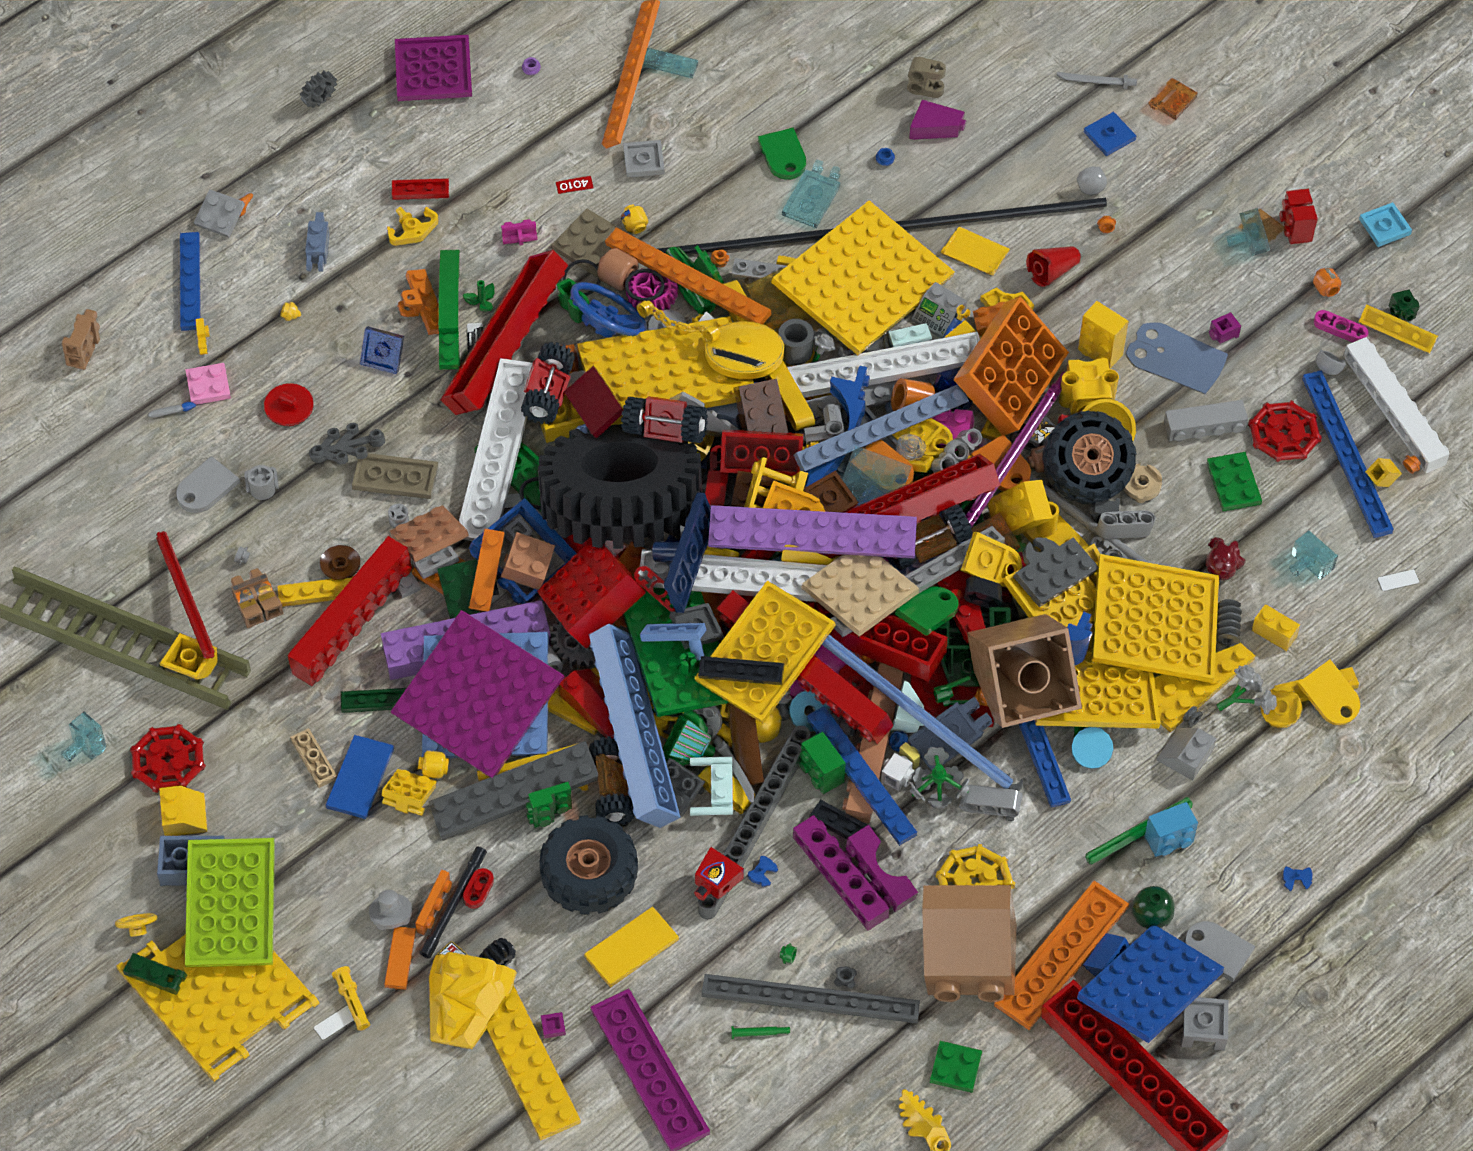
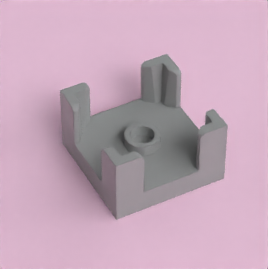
(1205, 1021)

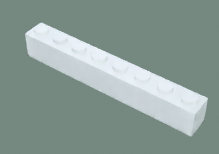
(1396, 404)

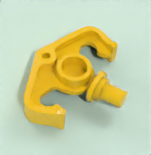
(413, 229)

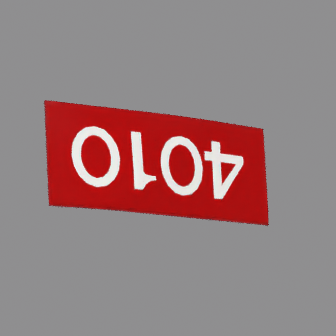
(574, 184)

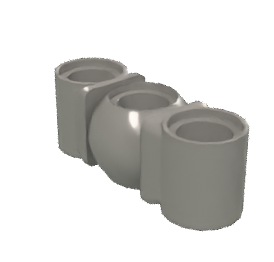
(963, 446)

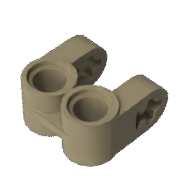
(924, 78)

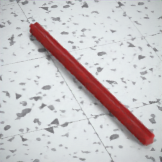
(185, 595)

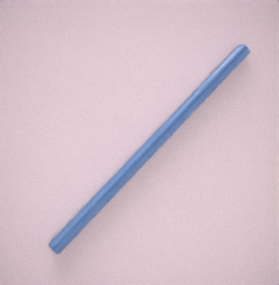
(917, 712)

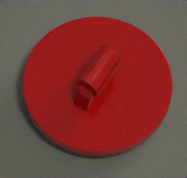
(288, 404)

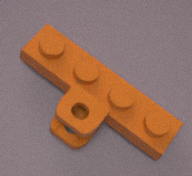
(421, 300)

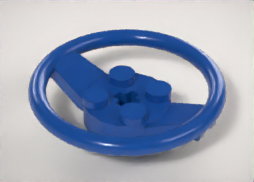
(606, 318)

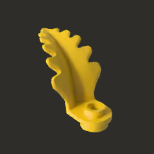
(923, 1122)

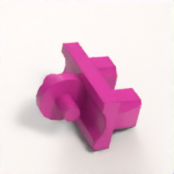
(519, 232)

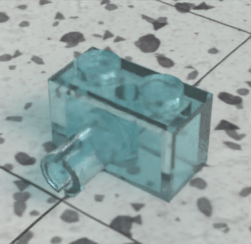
(1252, 233)
(1314, 555)
(86, 737)

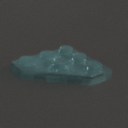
(873, 474)

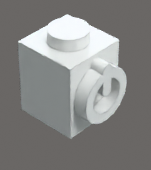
(897, 772)

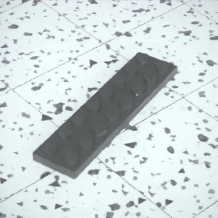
(510, 790)

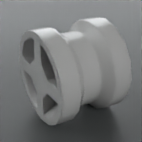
(396, 511)

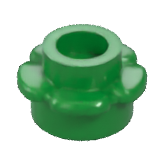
(788, 953)

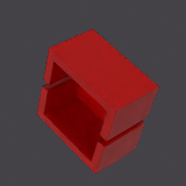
(1297, 217)

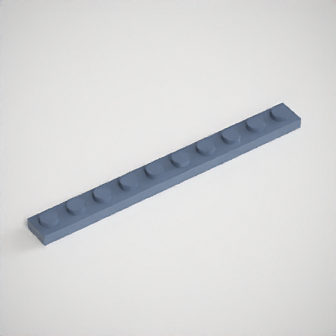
(880, 428)

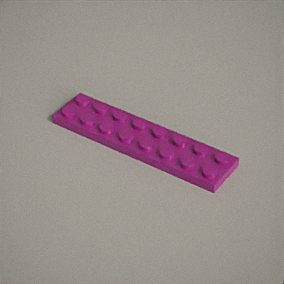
(650, 1070)

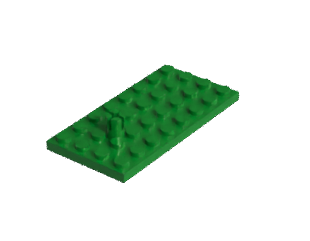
(666, 664)

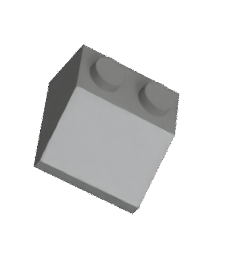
(1187, 751)

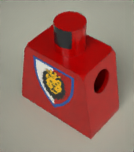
(716, 875)

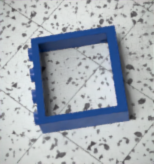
(550, 536)

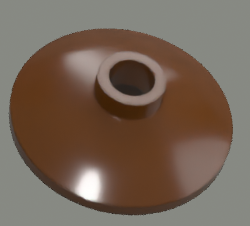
(338, 556)

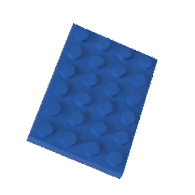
(1150, 983)

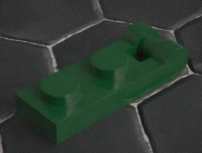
(154, 973)

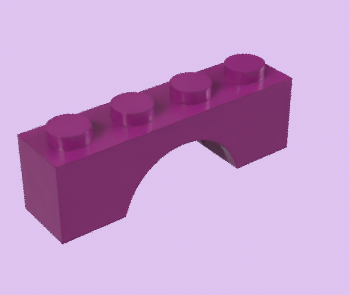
(895, 889)

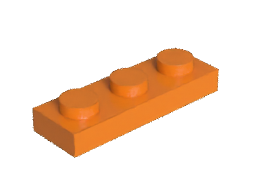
(433, 903)

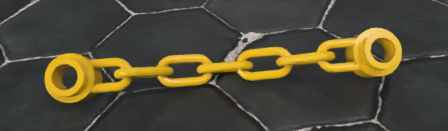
(709, 333)

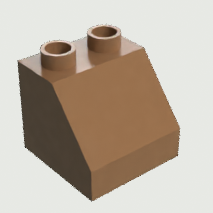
(1025, 669)
(969, 941)

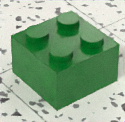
(822, 763)

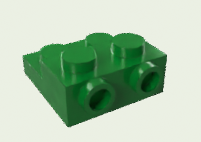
(546, 803)

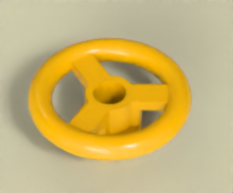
(136, 923)

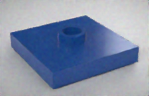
(1110, 133)

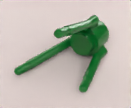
(944, 692)

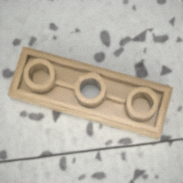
(317, 766)

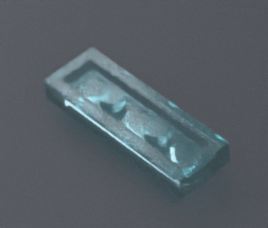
(670, 63)

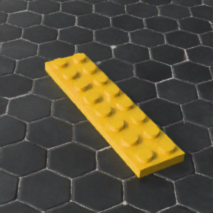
(531, 1068)

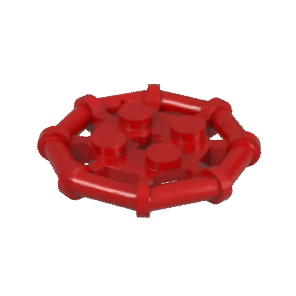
(1288, 422)
(167, 747)

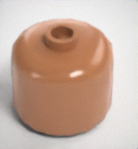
(616, 267)

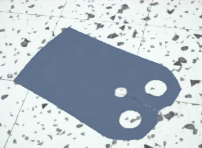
(1183, 357)

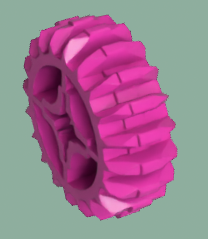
(641, 286)

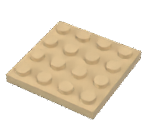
(860, 590)

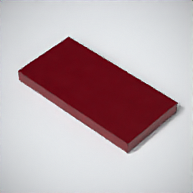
(594, 401)

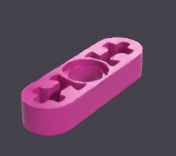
(1344, 334)

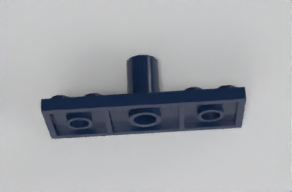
(686, 554)

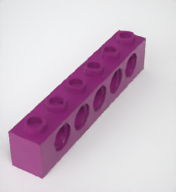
(868, 915)

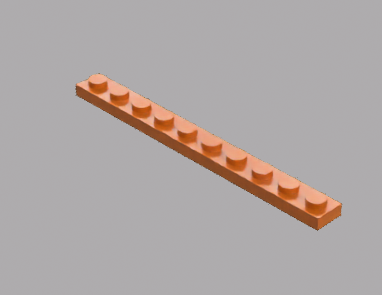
(630, 73)
(689, 277)

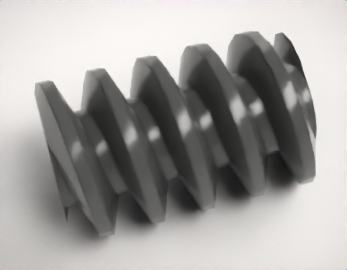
(1228, 622)

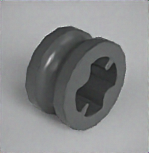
(1192, 716)

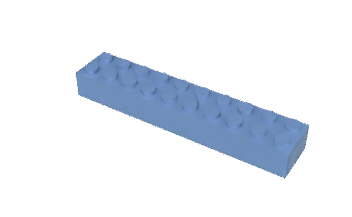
(634, 727)

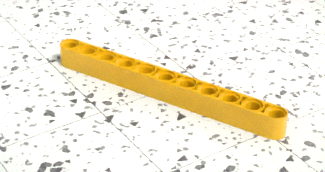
(793, 401)

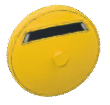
(745, 350)

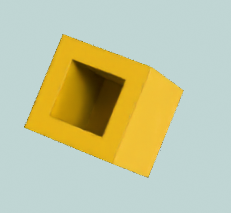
(1383, 472)

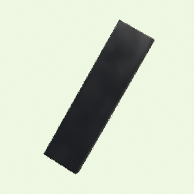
(741, 670)

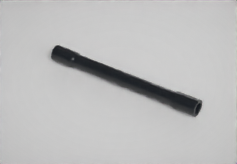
(433, 939)

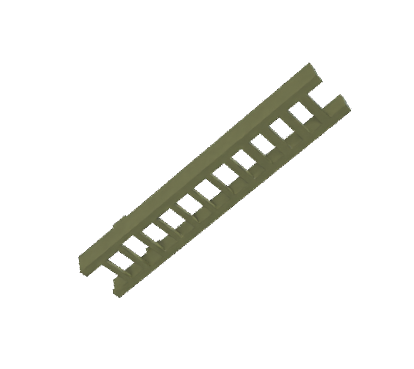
(122, 619)

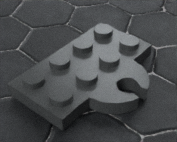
(1053, 568)

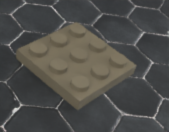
(585, 240)

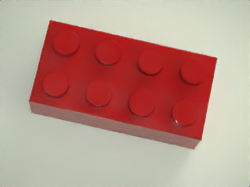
(744, 448)

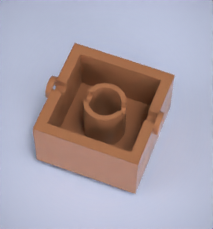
(527, 561)

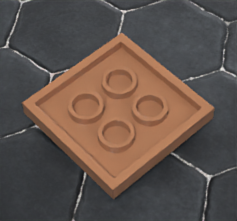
(429, 533)

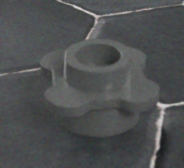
(845, 971)

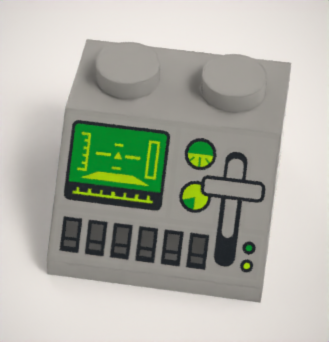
(938, 309)

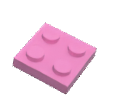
(208, 383)

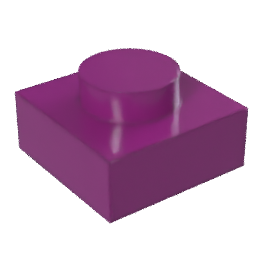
(553, 1025)

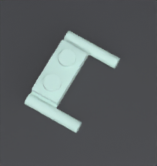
(720, 786)

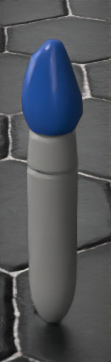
(172, 409)

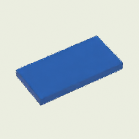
(360, 777)

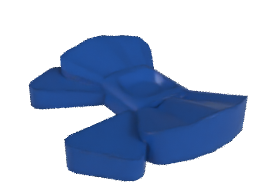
(1291, 875)
(757, 876)

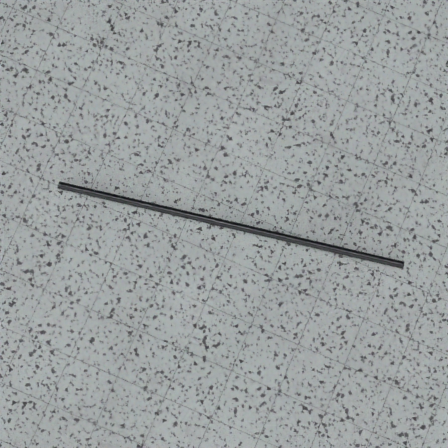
(905, 224)

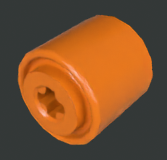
(908, 392)

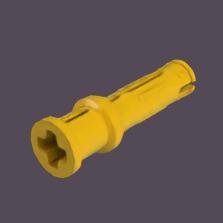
(348, 989)

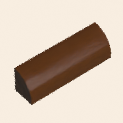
(745, 744)

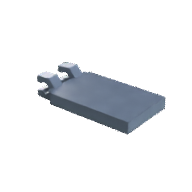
(957, 720)

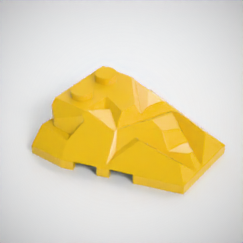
(465, 997)

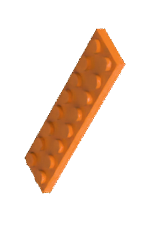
(1062, 953)

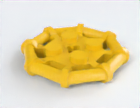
(975, 868)

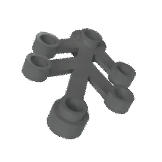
(344, 446)

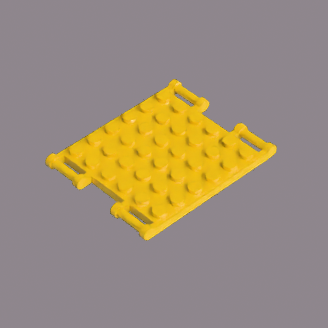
(221, 1004)

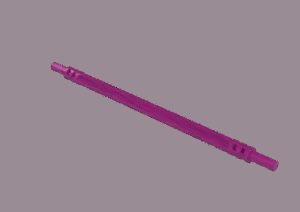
(1017, 447)

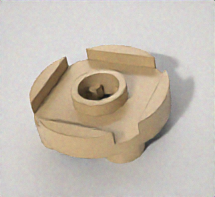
(1144, 492)

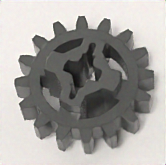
(318, 89)

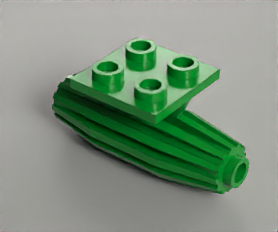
(704, 265)

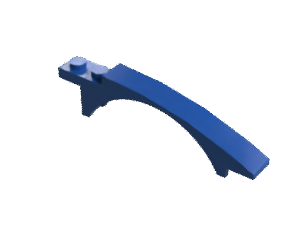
(851, 397)

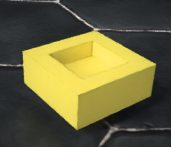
(911, 753)

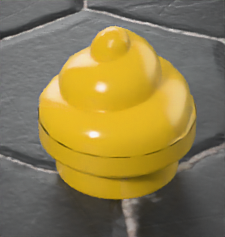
(290, 311)

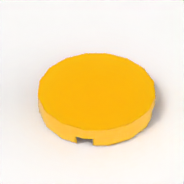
(1287, 709)

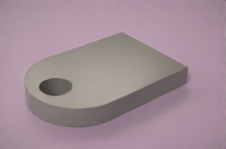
(206, 485)
(1221, 947)

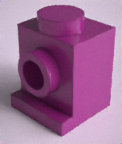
(1224, 328)

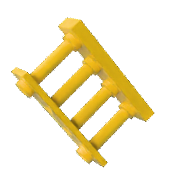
(796, 481)

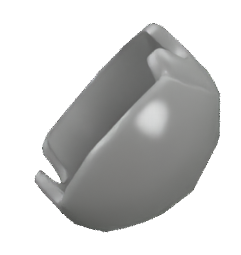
(1092, 180)
(1329, 363)

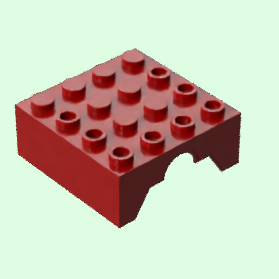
(590, 591)

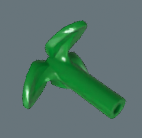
(484, 293)

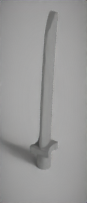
(1099, 80)
(724, 749)

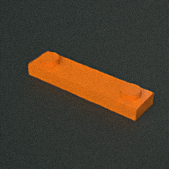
(486, 570)

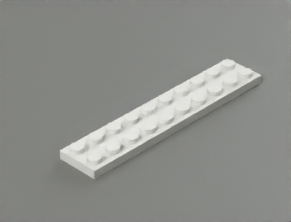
(887, 364)
(496, 449)
(742, 575)

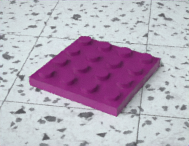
(433, 67)

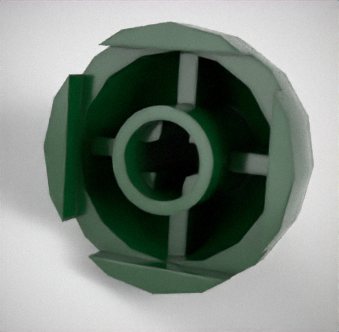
(1153, 907)

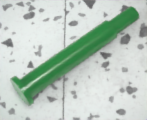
(758, 1031)

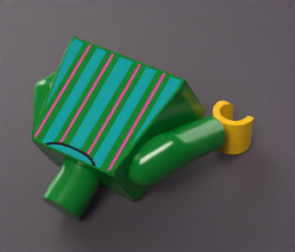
(688, 739)

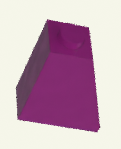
(936, 122)

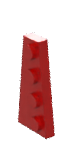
(968, 615)

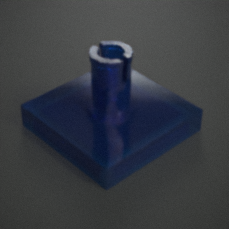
(381, 350)

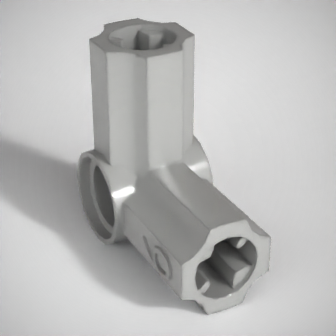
(832, 427)

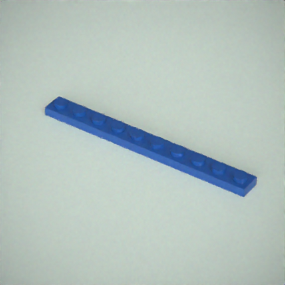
(1347, 454)

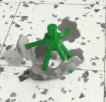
(949, 776)

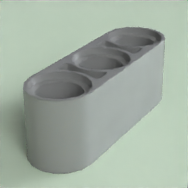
(1125, 524)
(991, 801)

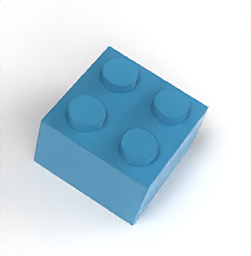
(1171, 829)

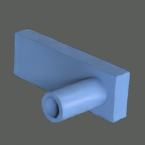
(677, 632)

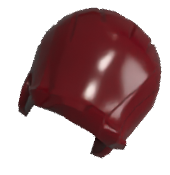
(1224, 559)

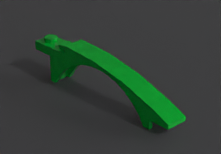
(449, 309)

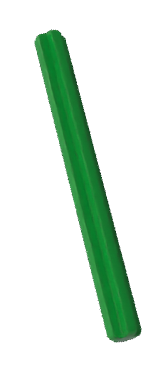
(1124, 838)

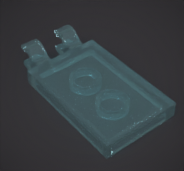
(812, 195)

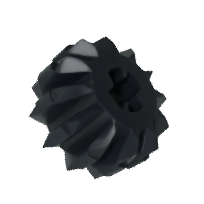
(499, 951)

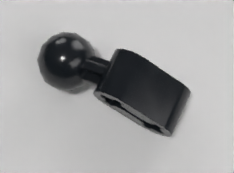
(987, 595)

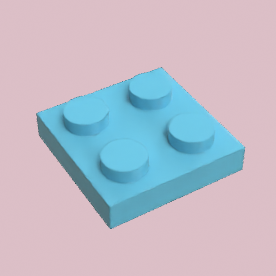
(1385, 224)

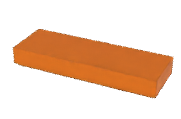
(400, 958)

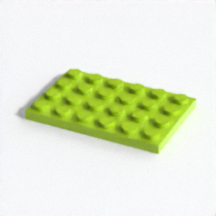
(230, 902)

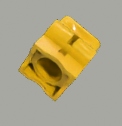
(1087, 383)

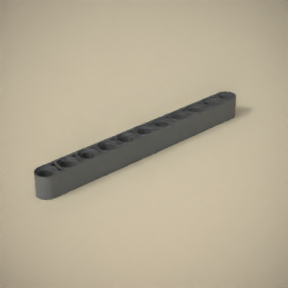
(759, 812)

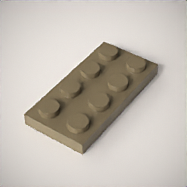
(395, 476)

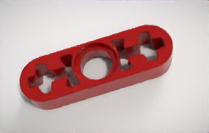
(651, 574)

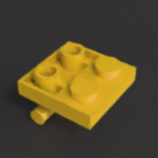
(408, 792)

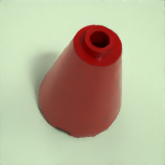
(1051, 263)

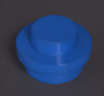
(885, 157)
(897, 739)

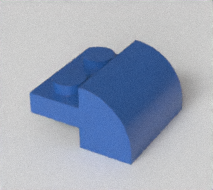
(1080, 637)

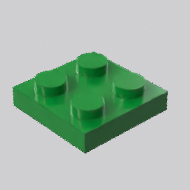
(956, 1066)

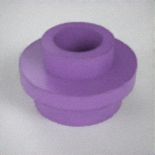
(531, 66)

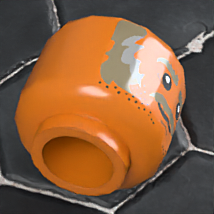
(1327, 282)

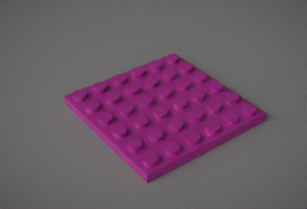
(477, 694)

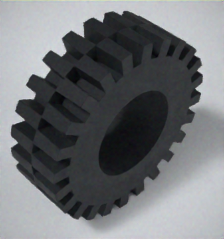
(617, 486)

